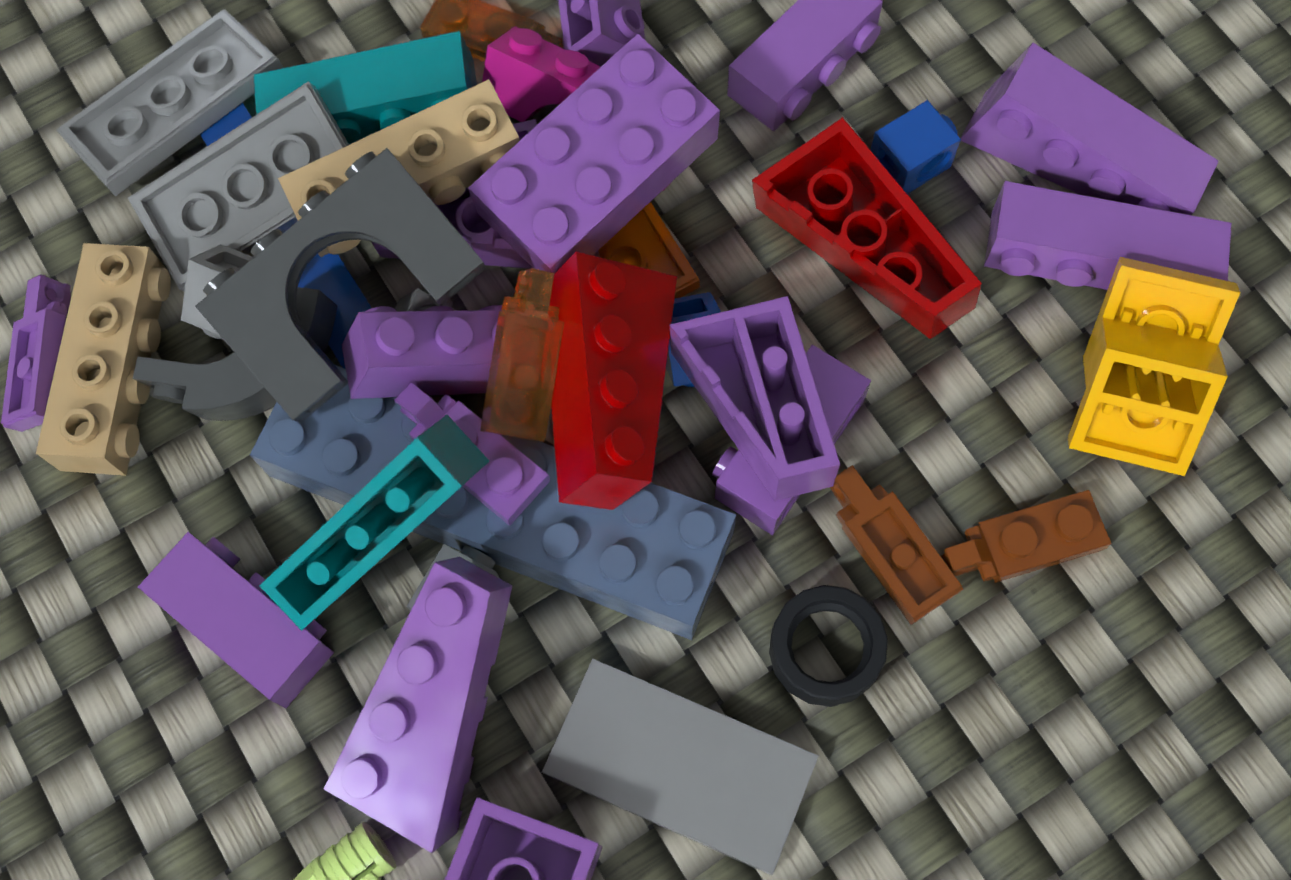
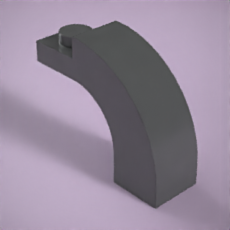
(227, 387)

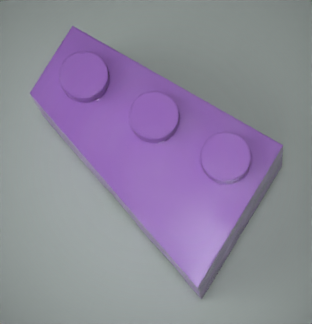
(762, 393)

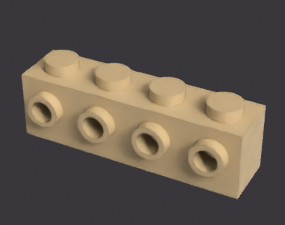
(439, 147)
(93, 390)

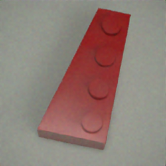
(868, 228)
(608, 377)

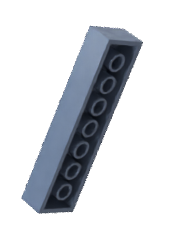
(642, 559)

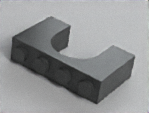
(258, 303)

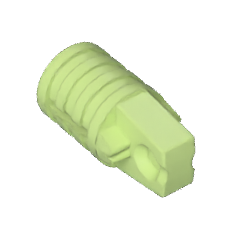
(355, 857)

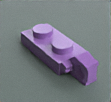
(34, 353)
(507, 480)

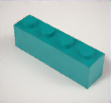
(379, 84)
(374, 521)

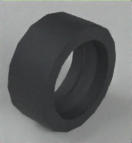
(863, 617)

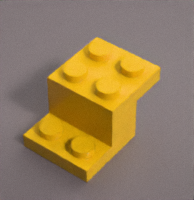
(1153, 366)

